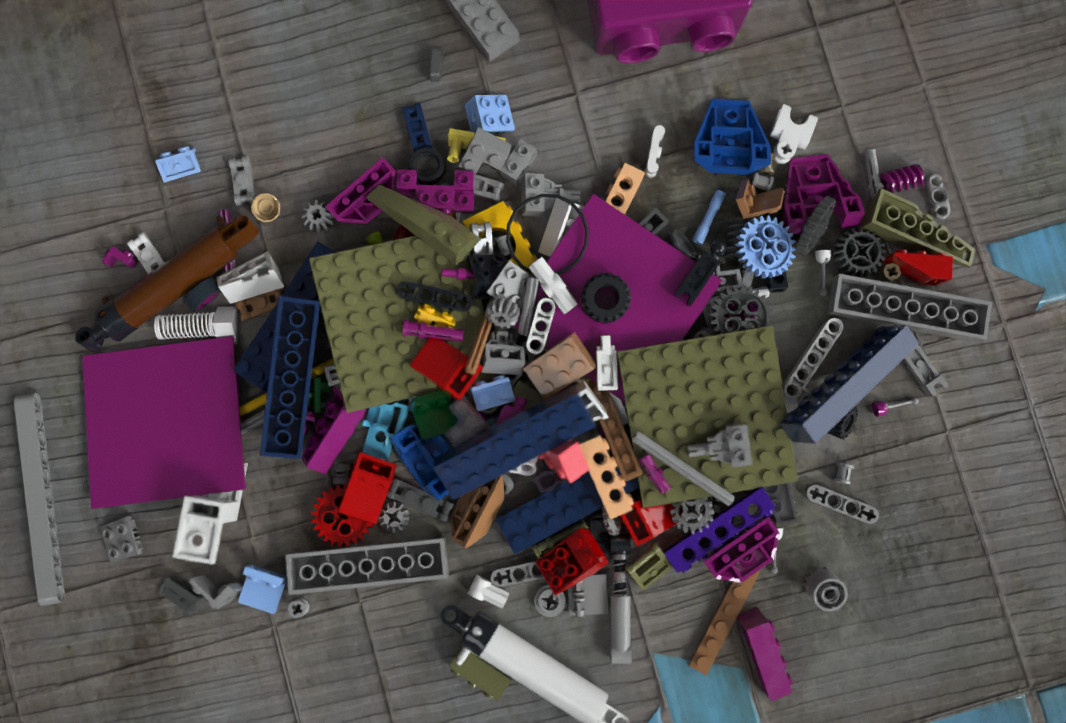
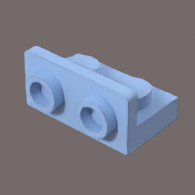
(178, 164)
(493, 393)

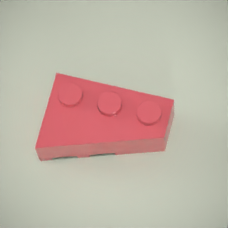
(566, 460)

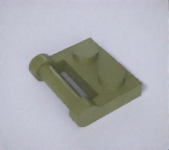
(651, 570)

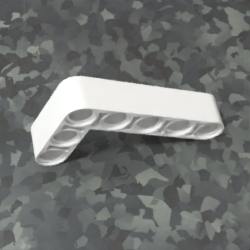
(808, 368)

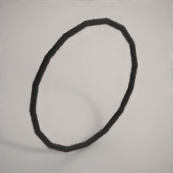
(547, 196)

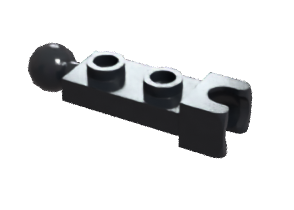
(701, 272)

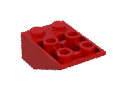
(923, 268)
(444, 367)
(367, 488)
(647, 522)
(572, 561)

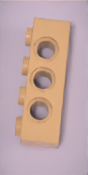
(633, 178)
(616, 507)

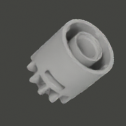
(825, 589)

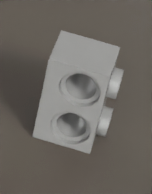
(518, 162)

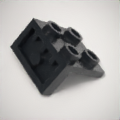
(485, 271)

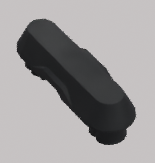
(599, 532)

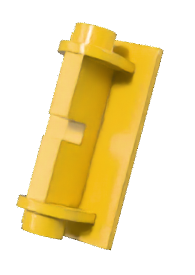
(428, 314)

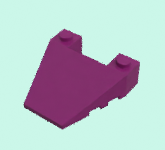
(806, 186)

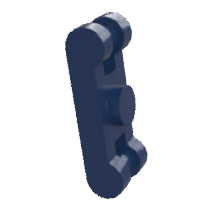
(417, 126)

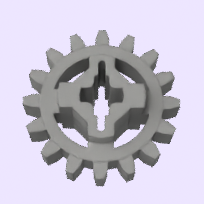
(686, 518)

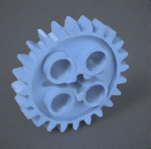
(776, 236)

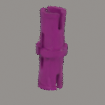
(654, 473)

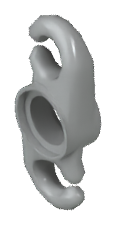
(931, 189)

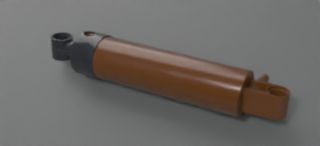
(167, 283)

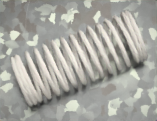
(157, 330)

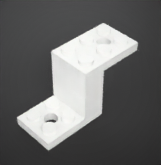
(205, 517)

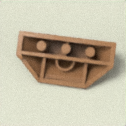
(476, 512)

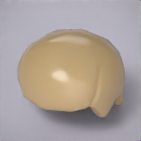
(265, 207)

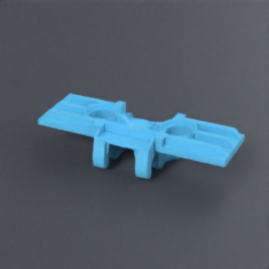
(380, 419)

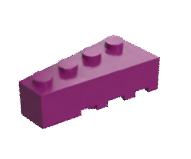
(331, 434)
(766, 654)

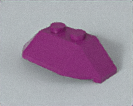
(352, 203)
(746, 553)

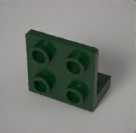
(432, 414)

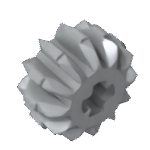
(311, 221)
(502, 312)

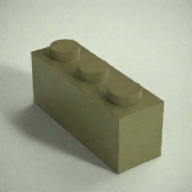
(481, 675)

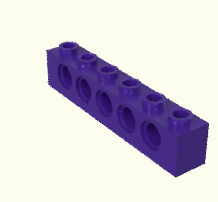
(740, 507)

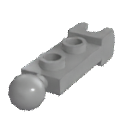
(924, 371)

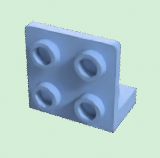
(489, 113)
(262, 588)

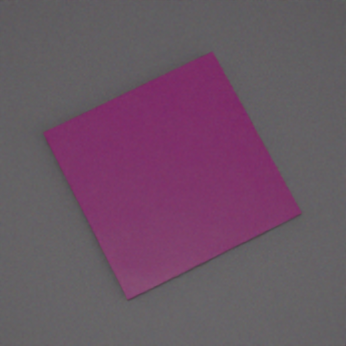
(650, 270)
(163, 422)

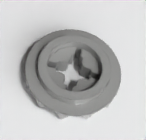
(402, 514)
(612, 525)
(541, 605)

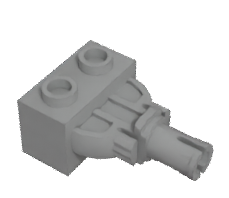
(536, 184)
(502, 354)
(730, 446)

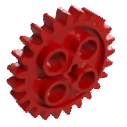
(328, 505)

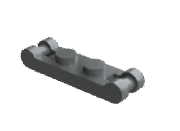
(420, 500)

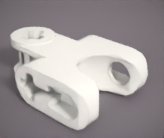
(790, 135)

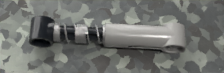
(620, 601)

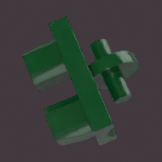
(317, 387)

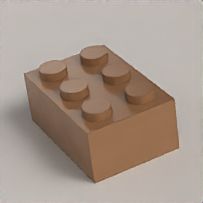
(559, 366)

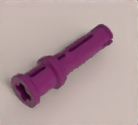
(423, 330)

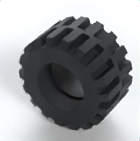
(613, 282)

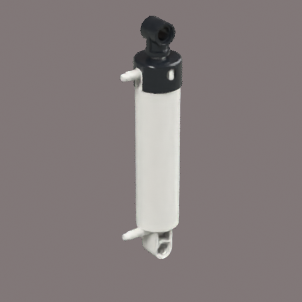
(531, 667)

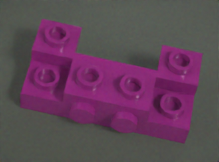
(442, 198)

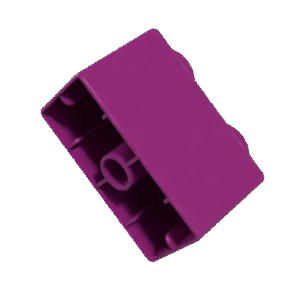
(640, 27)

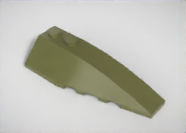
(428, 224)
(908, 227)

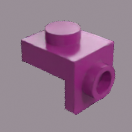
(114, 254)

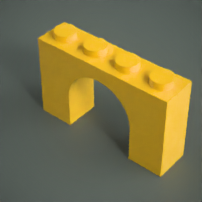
(498, 217)

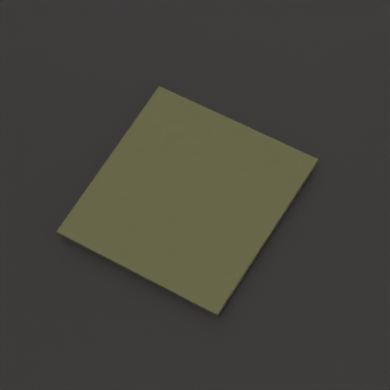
(368, 317)
(692, 392)

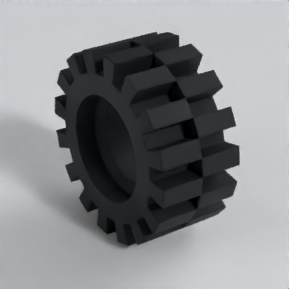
(845, 425)

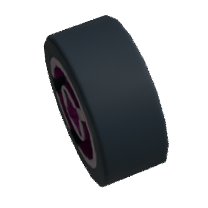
(202, 294)

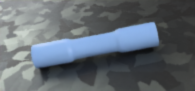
(714, 206)

